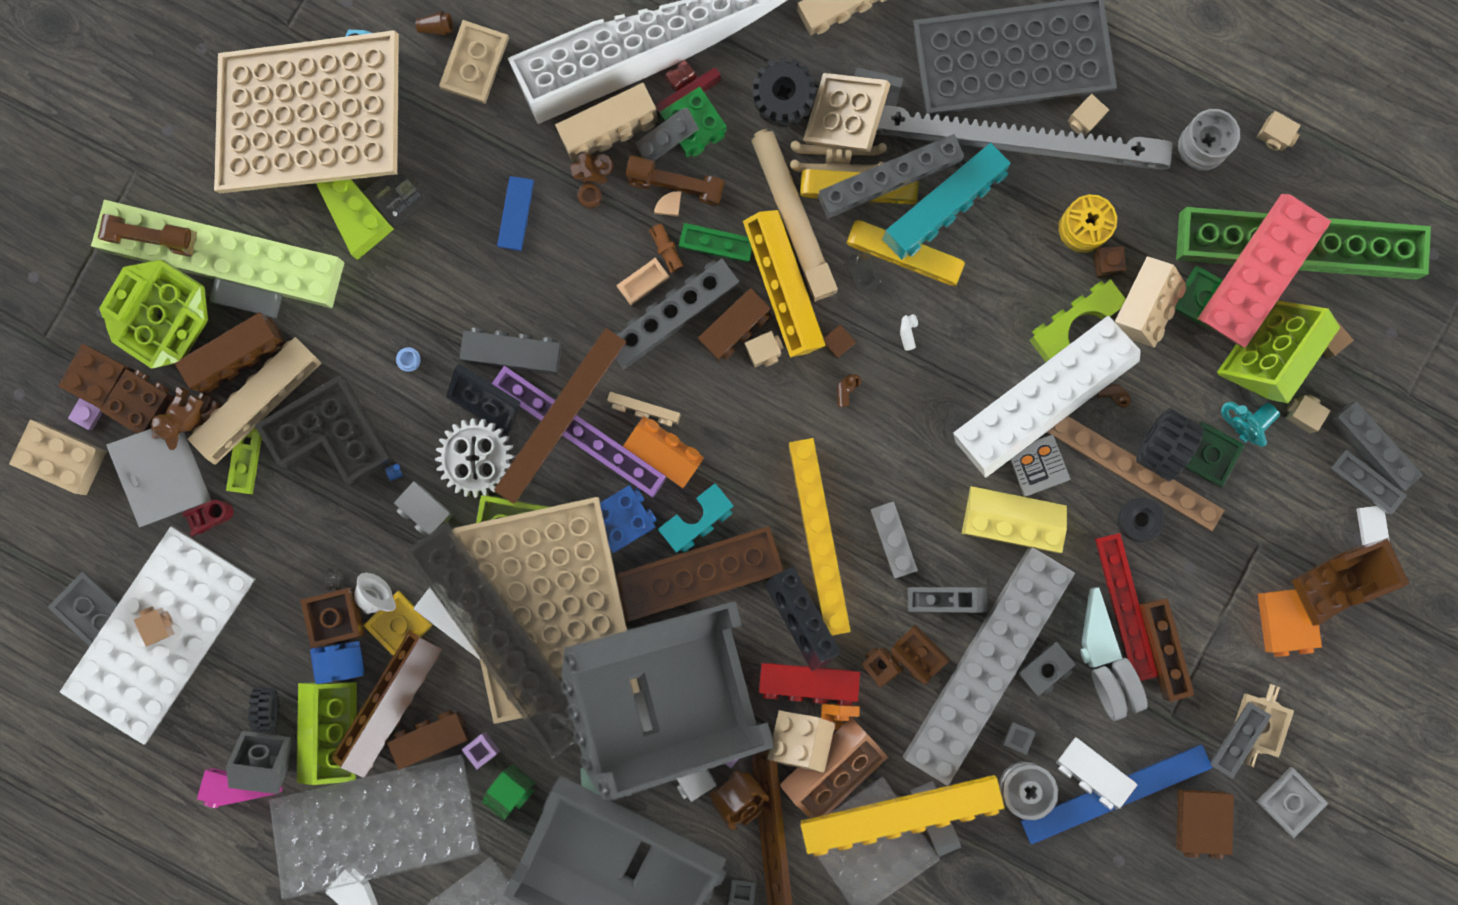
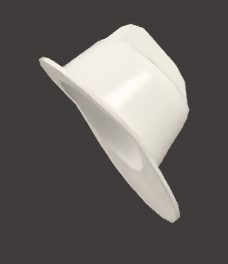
(373, 594)

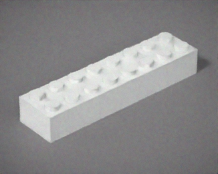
(1047, 396)

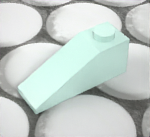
(1098, 635)

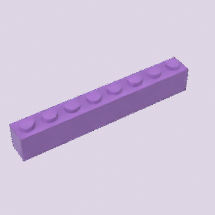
(584, 435)

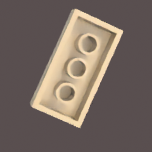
(608, 122)

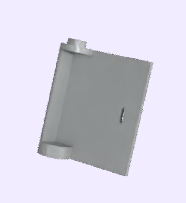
(166, 477)

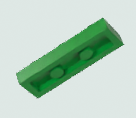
(715, 243)

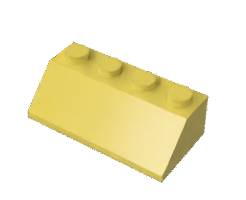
(1015, 520)

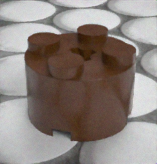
(738, 799)

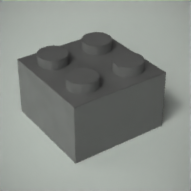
(259, 762)

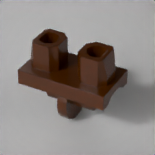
(592, 168)

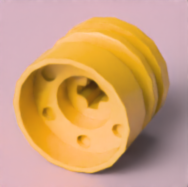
(1083, 236)

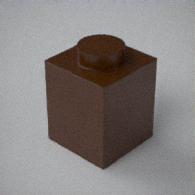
(1109, 261)

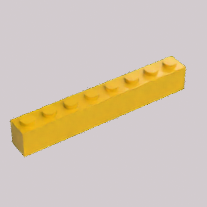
(819, 536)
(901, 815)

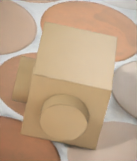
(1279, 132)
(764, 349)
(1307, 413)

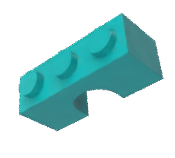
(715, 507)

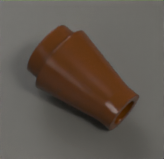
(437, 23)

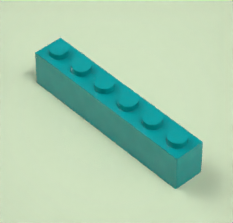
(946, 201)

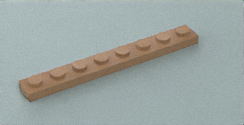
(1125, 466)

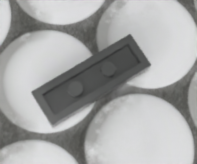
(667, 135)
(1368, 482)
(1240, 740)

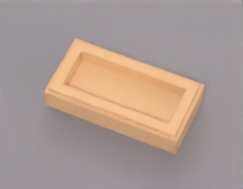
(643, 281)

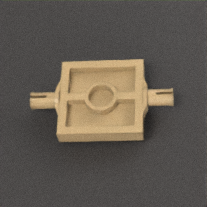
(1275, 731)

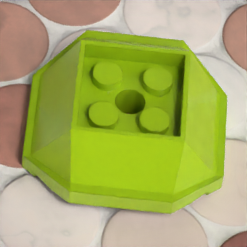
(133, 308)

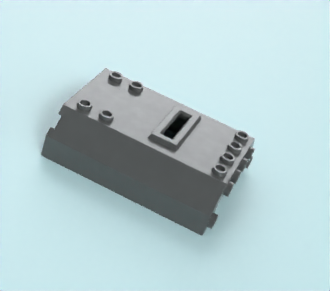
(691, 695)
(587, 846)

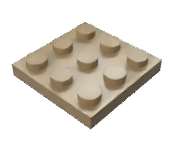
(846, 112)

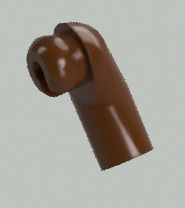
(845, 387)
(1117, 394)

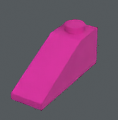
(215, 790)

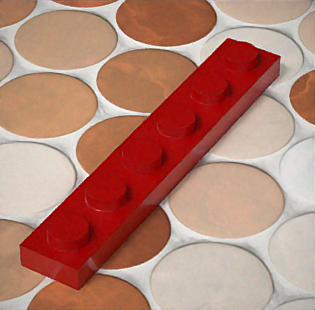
(1126, 605)

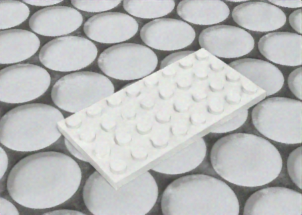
(138, 683)

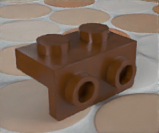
(919, 654)

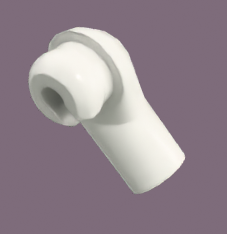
(906, 331)

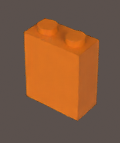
(1286, 624)

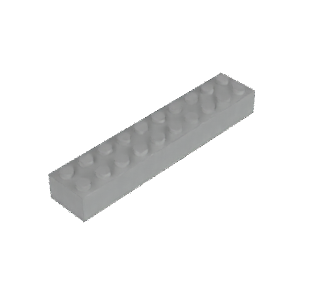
(988, 665)

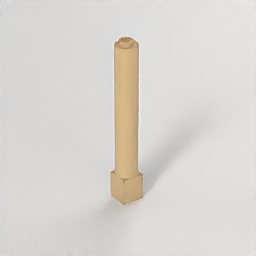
(794, 216)

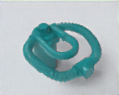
(1256, 424)

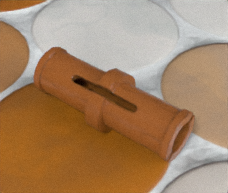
(666, 248)

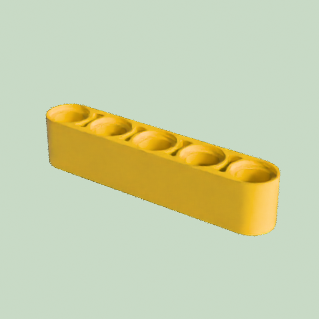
(815, 180)
(925, 262)

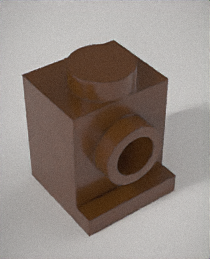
(881, 675)

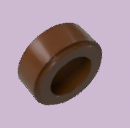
(589, 196)

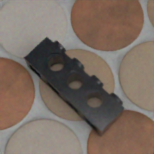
(802, 618)

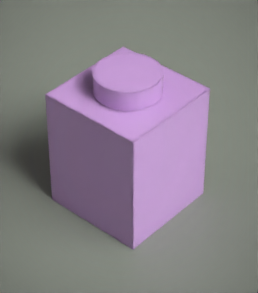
(481, 750)

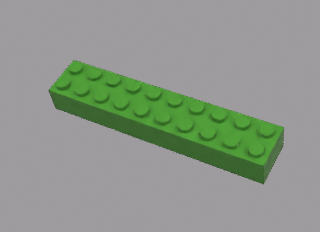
(1343, 248)

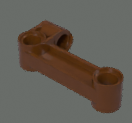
(642, 175)
(174, 238)

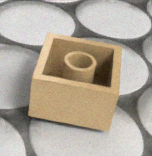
(801, 741)

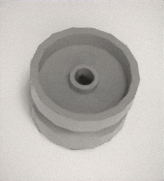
(1119, 689)
(1041, 796)

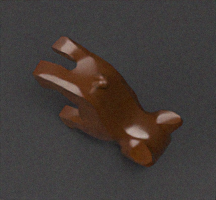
(182, 416)

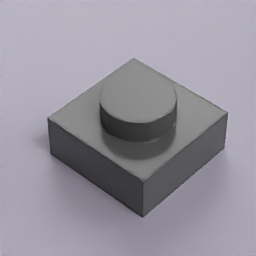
(1019, 738)

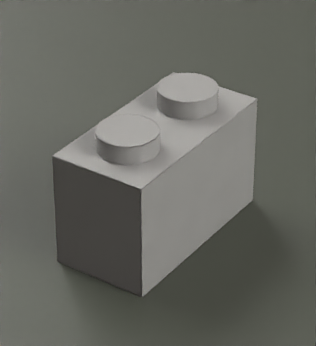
(422, 509)

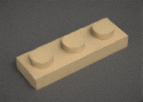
(642, 409)

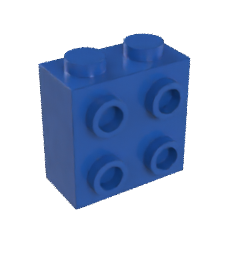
(626, 518)

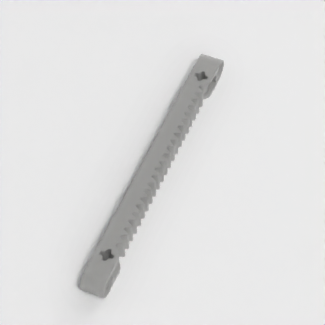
(1153, 152)

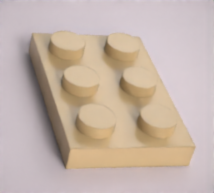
(474, 61)

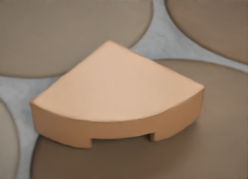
(669, 204)

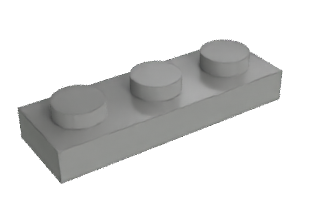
(893, 540)

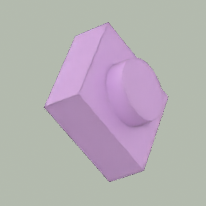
(85, 414)

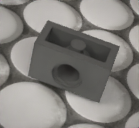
(1031, 672)

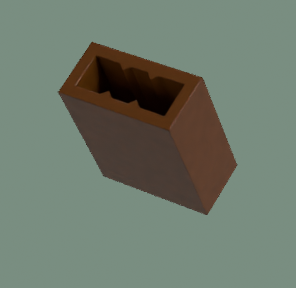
(1204, 823)

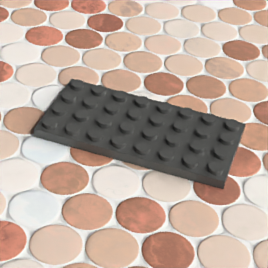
(1014, 55)

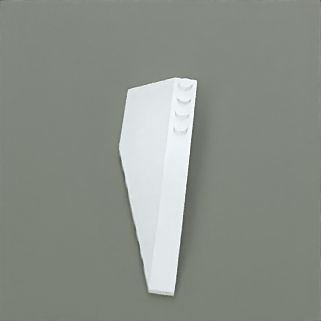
(625, 50)

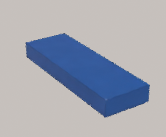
(515, 213)

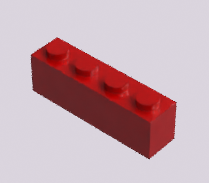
(802, 682)

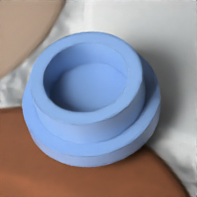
(408, 359)

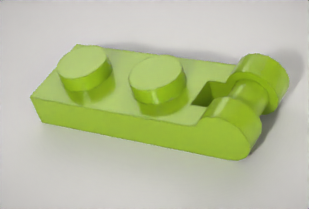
(244, 464)

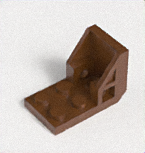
(1349, 580)

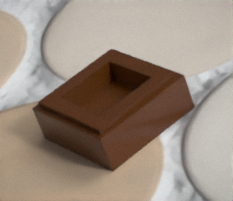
(839, 341)

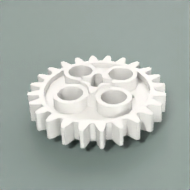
(453, 458)

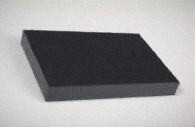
(483, 399)

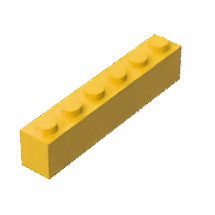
(784, 283)

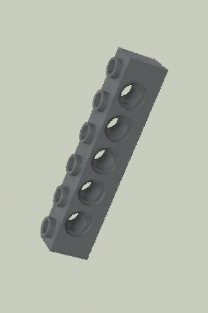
(890, 176)
(714, 270)

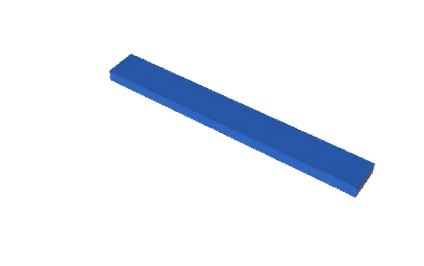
(1088, 806)

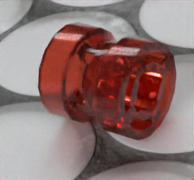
(681, 76)

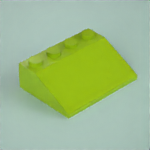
(1281, 350)

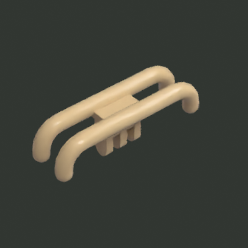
(836, 158)

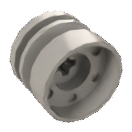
(1213, 128)

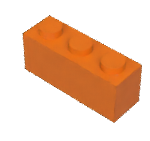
(663, 451)

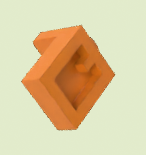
(838, 713)

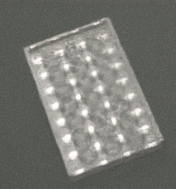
(373, 827)

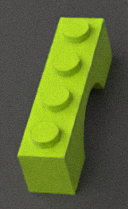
(1103, 302)

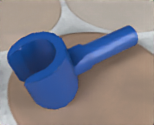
(393, 472)

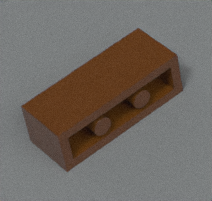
(735, 325)
(428, 739)

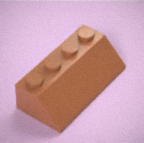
(848, 764)

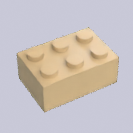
(1151, 302)
(58, 457)

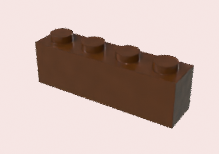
(1166, 650)

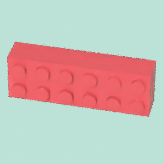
(1264, 269)

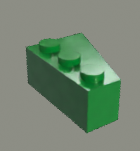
(508, 791)

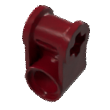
(203, 517)

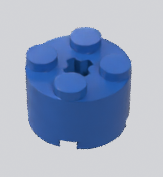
(337, 662)

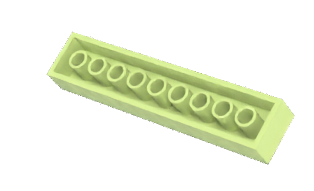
(232, 257)

